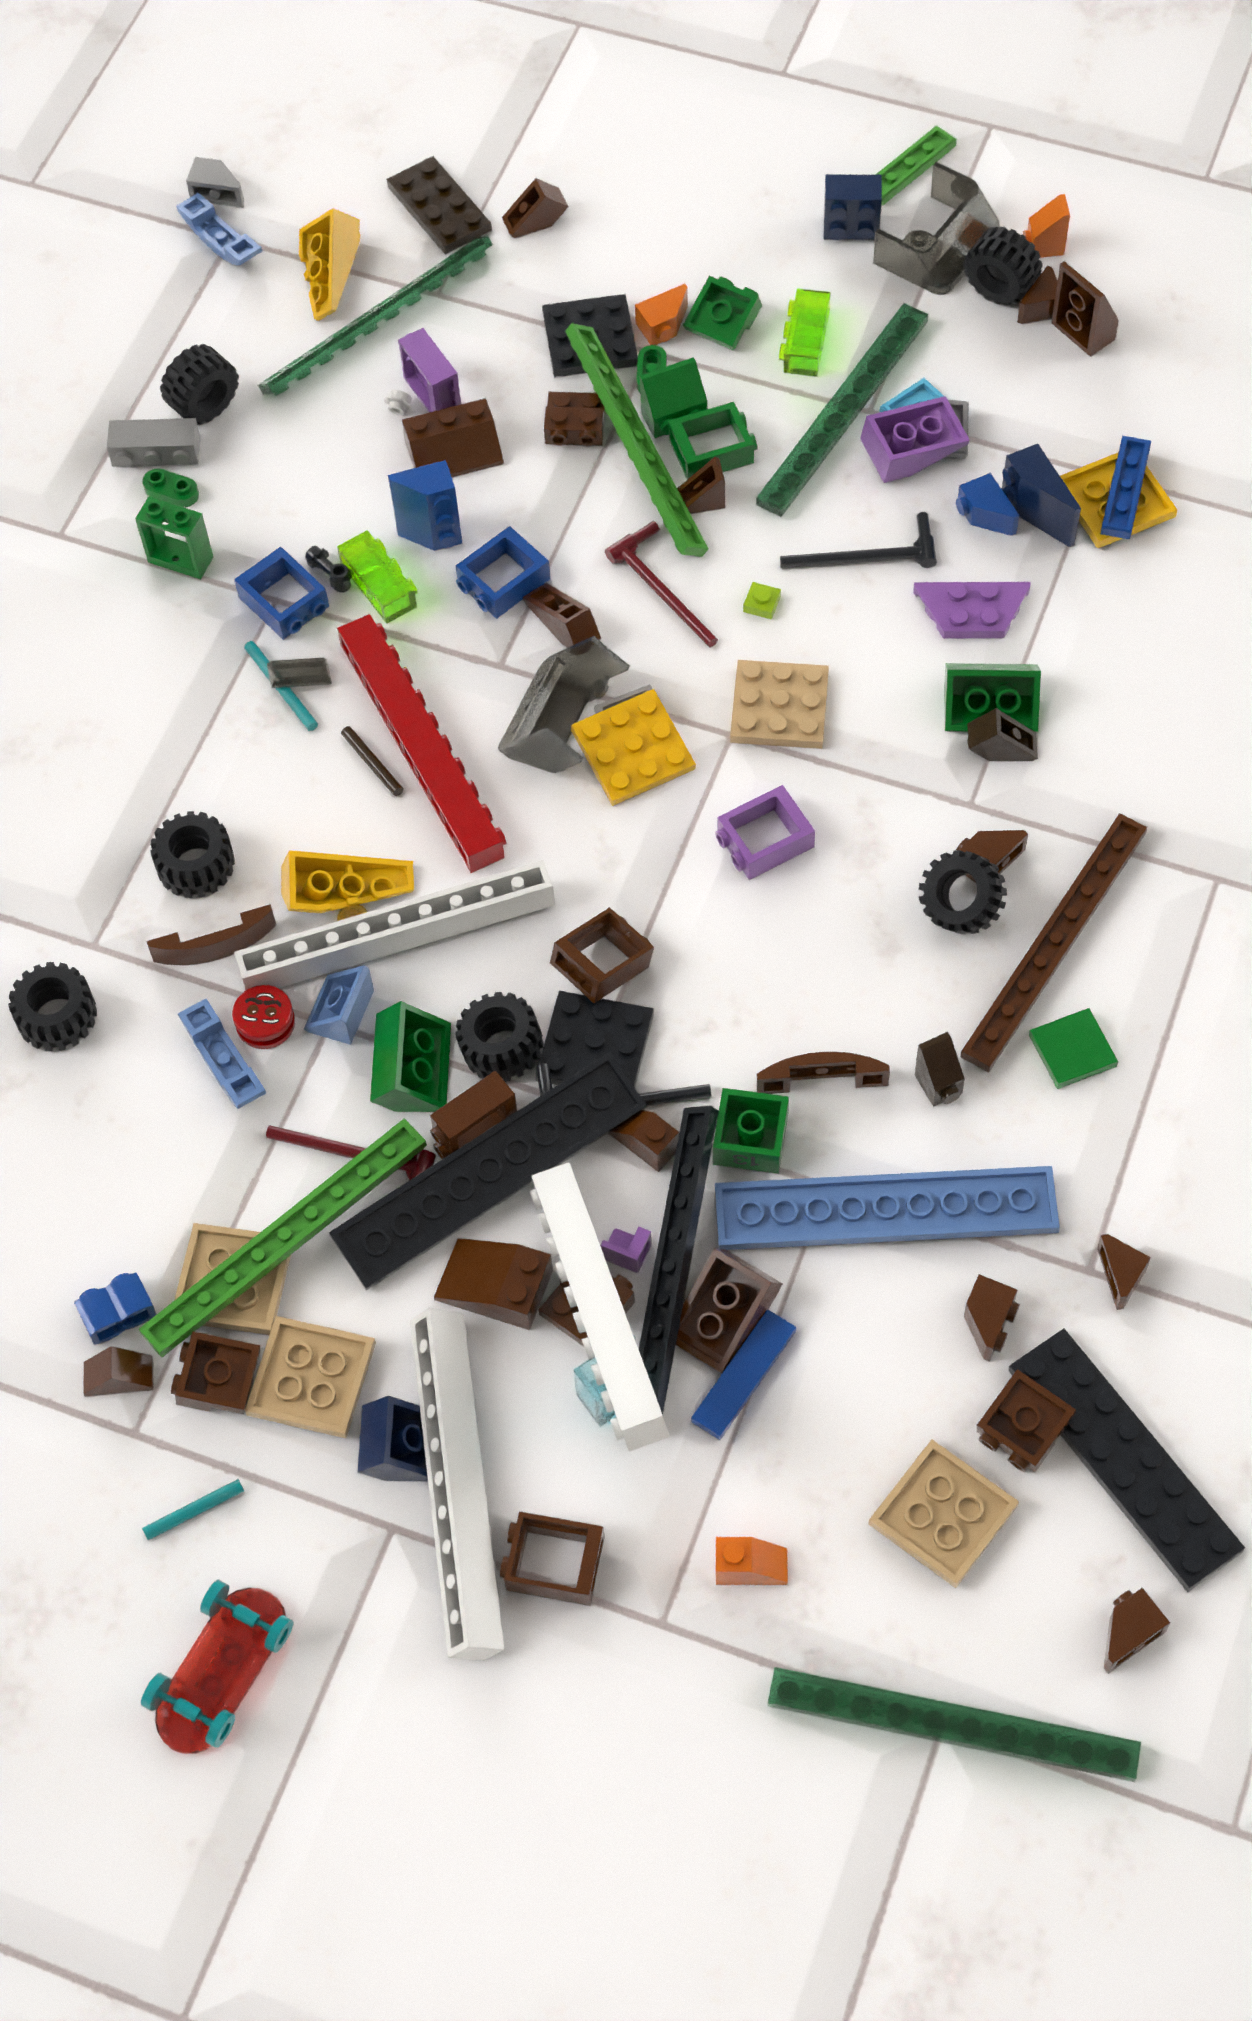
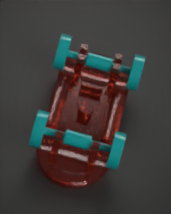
(220, 1668)

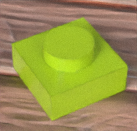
(762, 600)

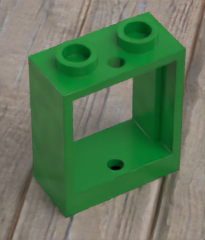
(708, 420)
(161, 549)

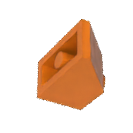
(1049, 228)
(662, 315)
(750, 1562)

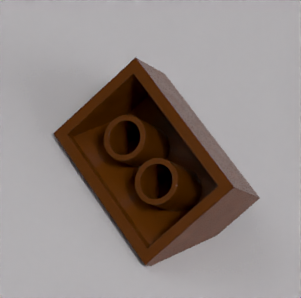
(458, 434)

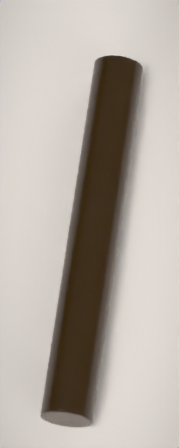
(372, 761)

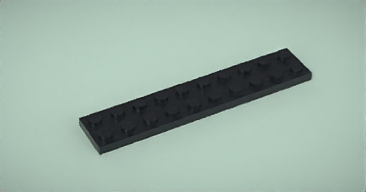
(487, 1171)

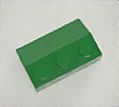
(980, 688)
(410, 1060)

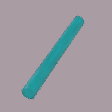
(286, 692)

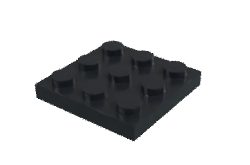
(610, 322)
(588, 1030)

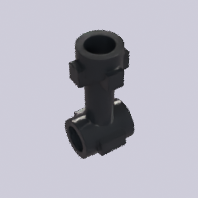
(339, 573)

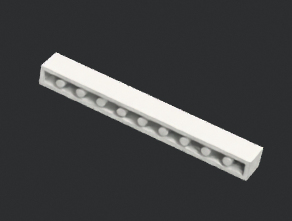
(397, 927)
(599, 1307)
(456, 1486)

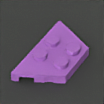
(972, 607)

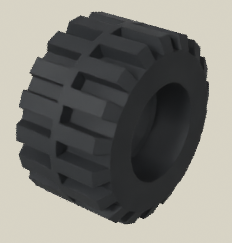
(1002, 265)
(199, 383)
(186, 834)
(942, 877)
(46, 985)
(493, 1016)

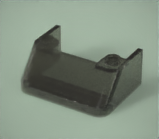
(938, 259)
(556, 701)

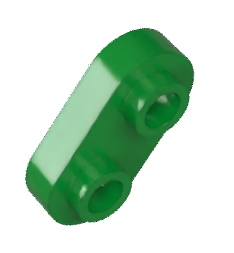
(650, 359)
(167, 485)

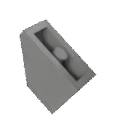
(214, 182)

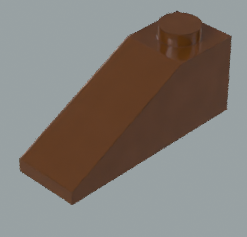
(562, 615)

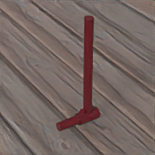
(625, 551)
(413, 1167)

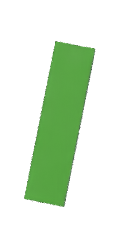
(915, 161)

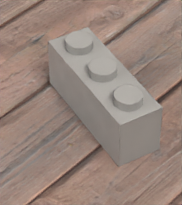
(153, 442)

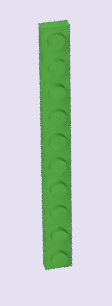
(637, 441)
(282, 1238)

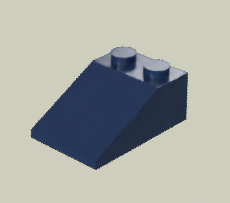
(1040, 494)

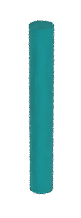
(192, 1509)

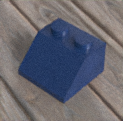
(392, 1441)

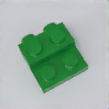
(723, 312)

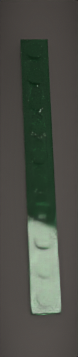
(367, 322)
(841, 410)
(955, 1724)

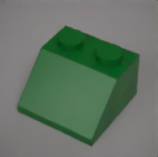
(671, 394)

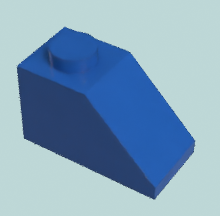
(987, 505)

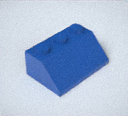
(426, 506)

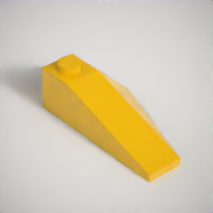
(328, 251)
(334, 881)

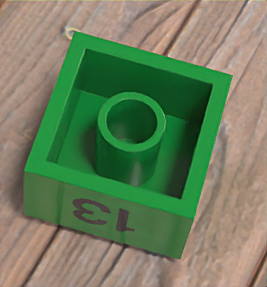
(750, 1130)

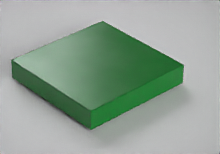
(1073, 1048)

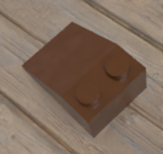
(1083, 312)
(496, 1280)
(724, 1308)

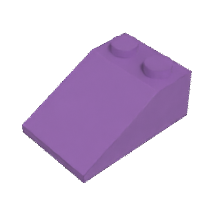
(912, 437)

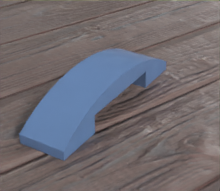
(215, 232)
(221, 1054)

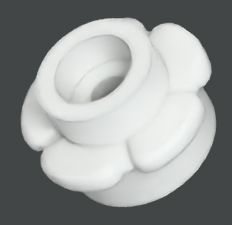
(398, 402)

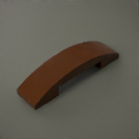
(216, 945)
(819, 1065)

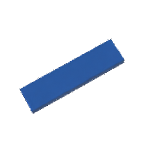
(1125, 487)
(743, 1374)

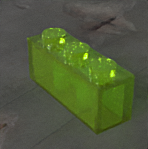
(805, 332)
(378, 576)

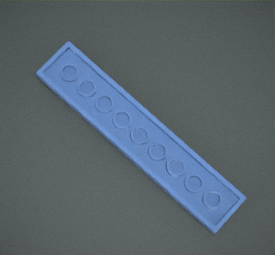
(886, 1208)

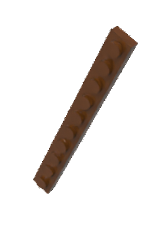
(1053, 943)

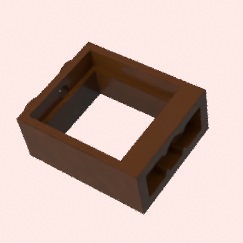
(585, 974)
(471, 1114)
(590, 1534)

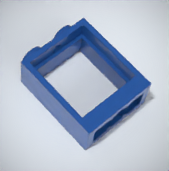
(522, 552)
(267, 573)

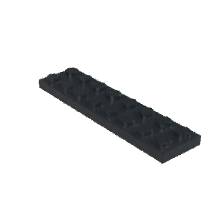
(1132, 1464)

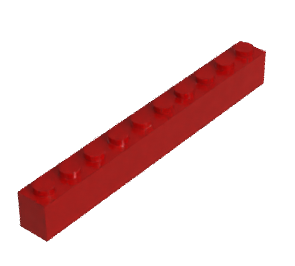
(422, 744)

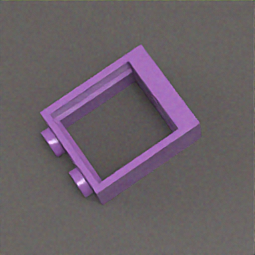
(428, 371)
(753, 865)

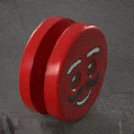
(263, 1017)

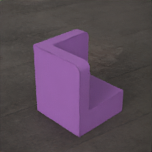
(627, 1249)

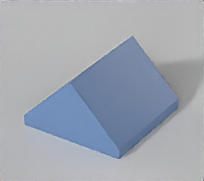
(341, 1004)

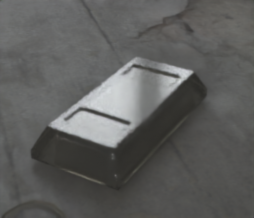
(299, 672)

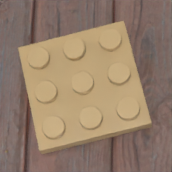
(779, 704)
(257, 1306)
(310, 1377)
(943, 1513)

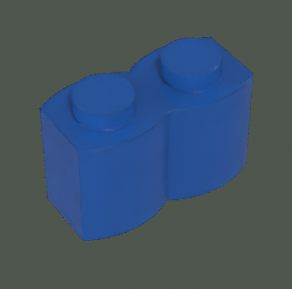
(115, 1307)

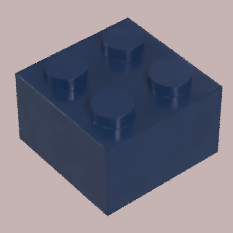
(852, 206)

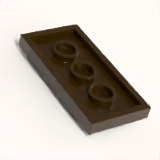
(439, 205)

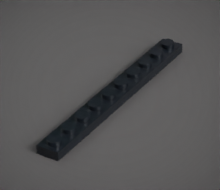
(676, 1246)

